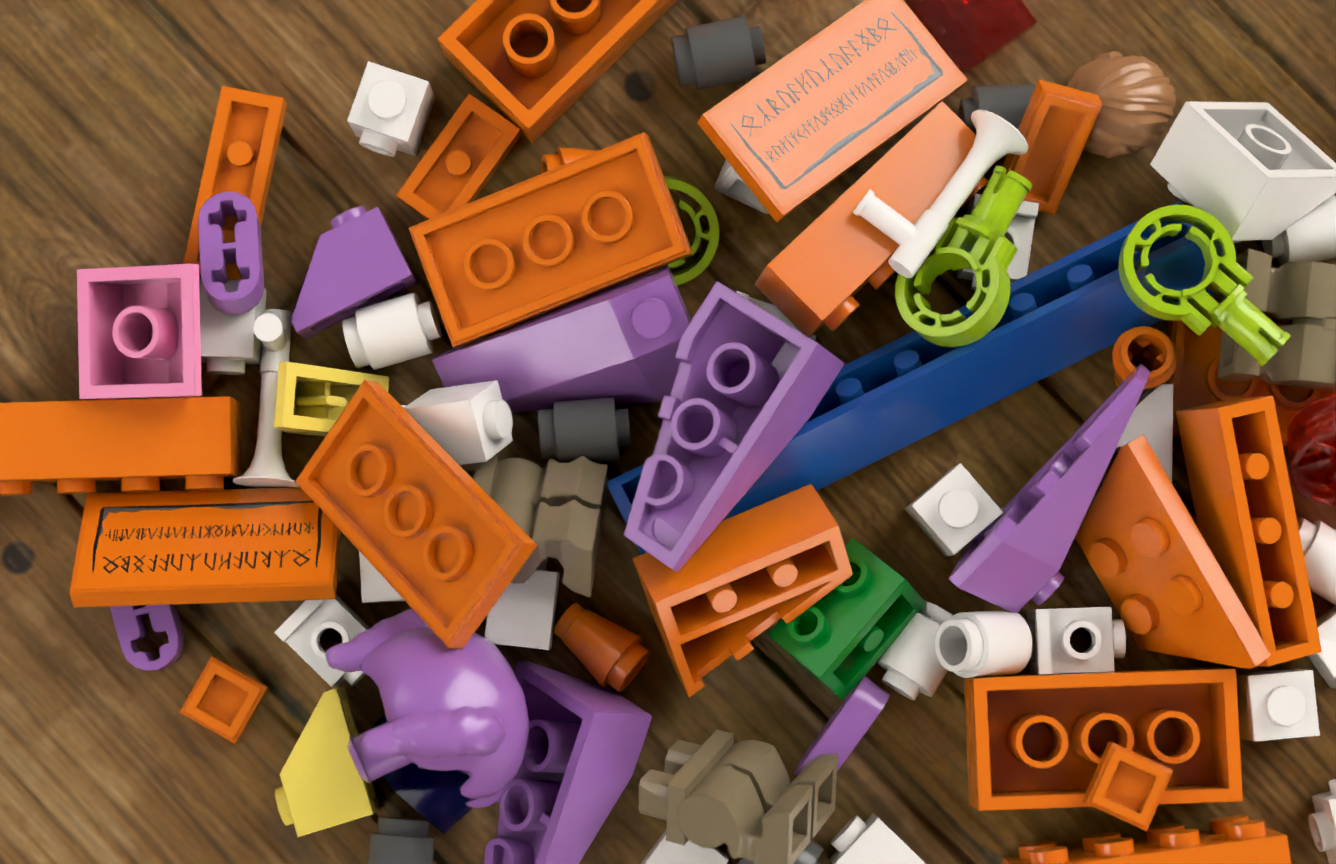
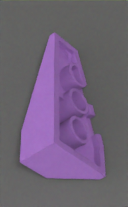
(593, 348)
(731, 411)
(1027, 544)
(572, 768)

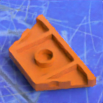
(1162, 567)

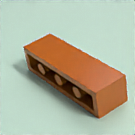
(842, 251)
(119, 442)
(1250, 518)

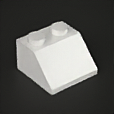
(1244, 167)

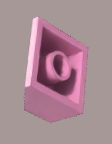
(139, 332)

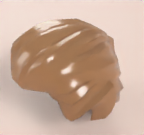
(1134, 102)

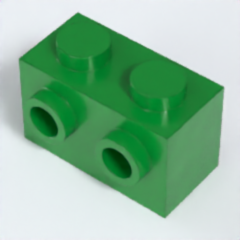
(851, 624)

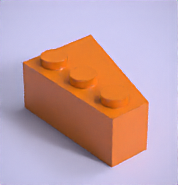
(743, 581)

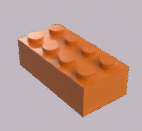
(543, 53)
(1044, 734)
(1228, 842)

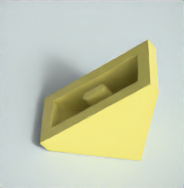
(315, 396)

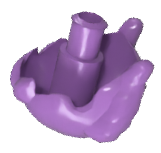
(439, 706)

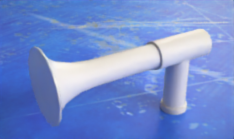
(993, 140)
(267, 465)

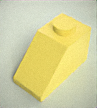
(320, 776)

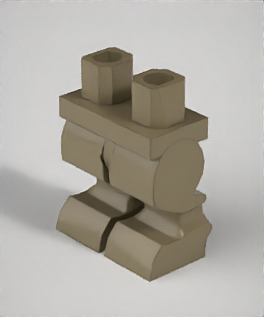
(1294, 294)
(556, 508)
(740, 798)

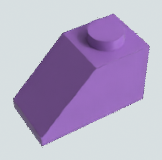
(349, 270)

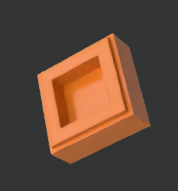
(224, 699)
(1127, 786)

